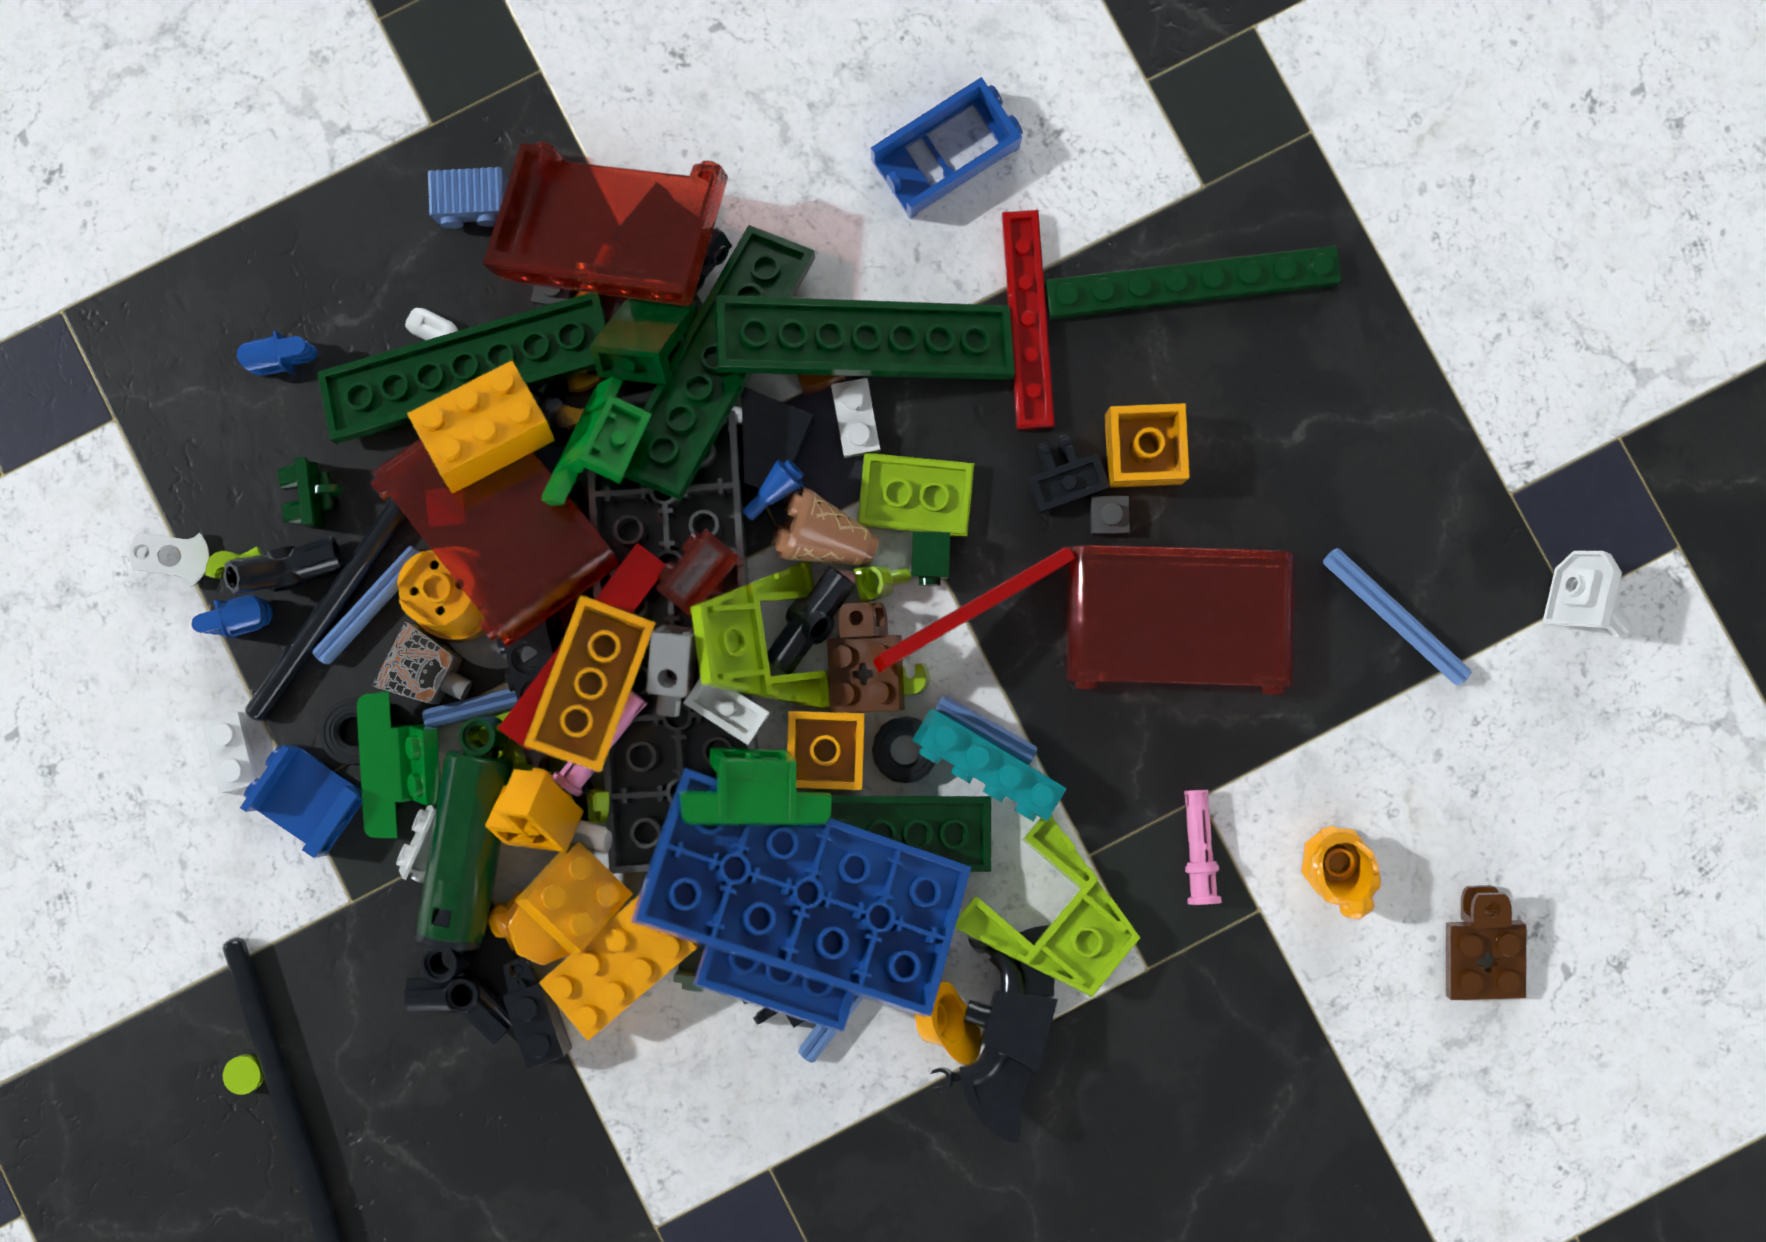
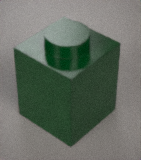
(930, 557)

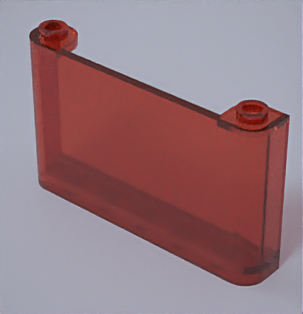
(605, 227)
(500, 538)
(1180, 616)

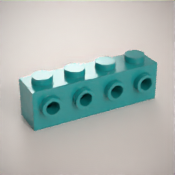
(989, 764)

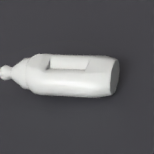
(428, 324)
(593, 836)

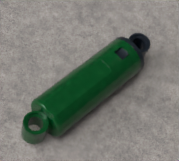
(462, 851)

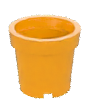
(427, 589)

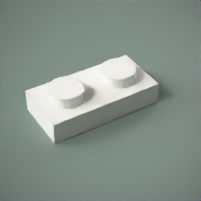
(855, 417)
(728, 710)
(230, 752)

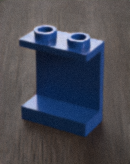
(304, 798)

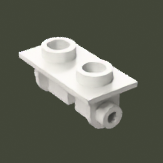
(414, 856)

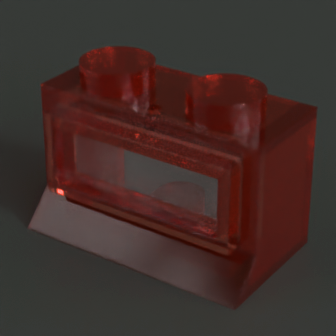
(698, 571)

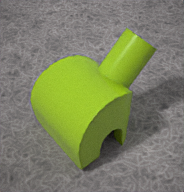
(215, 564)
(878, 581)
(918, 682)

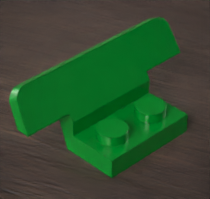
(600, 442)
(394, 764)
(754, 790)

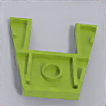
(734, 643)
(1084, 938)

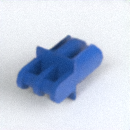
(275, 354)
(234, 617)

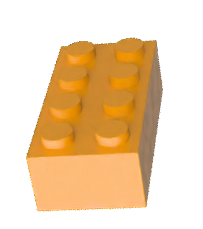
(589, 684)
(613, 971)

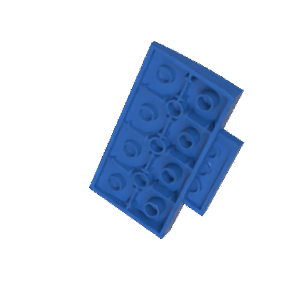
(804, 912)

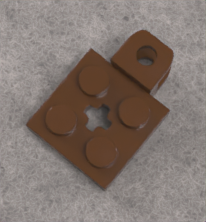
(862, 638)
(1485, 928)

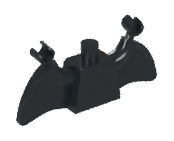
(1013, 1037)

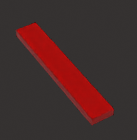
(1028, 319)
(622, 591)
(972, 609)

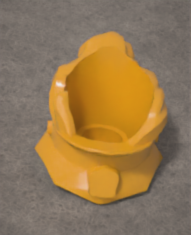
(1342, 870)
(524, 933)

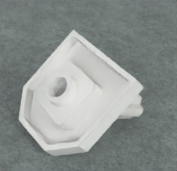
(1586, 593)

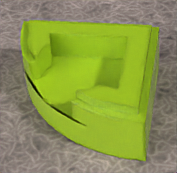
(597, 806)

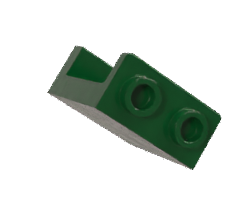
(640, 340)

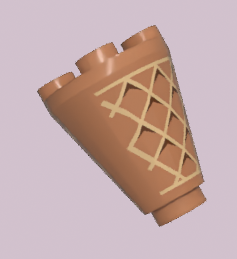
(821, 533)

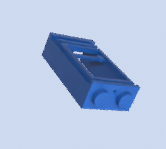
(903, 173)

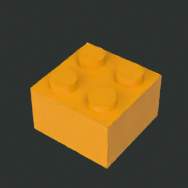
(1147, 445)
(827, 749)
(574, 897)

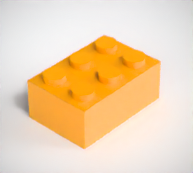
(481, 426)

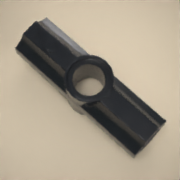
(810, 620)

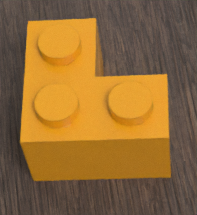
(534, 812)

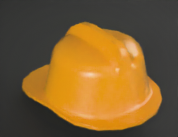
(947, 1028)

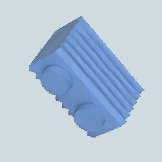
(466, 196)

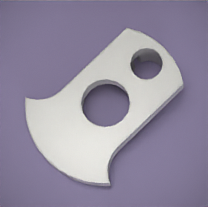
(192, 562)

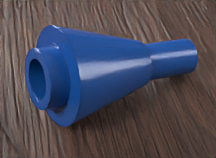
(780, 482)

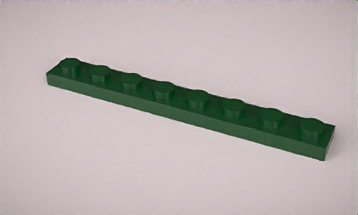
(1192, 282)

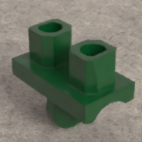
(314, 493)

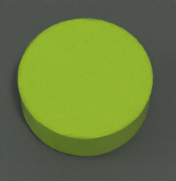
(243, 1074)

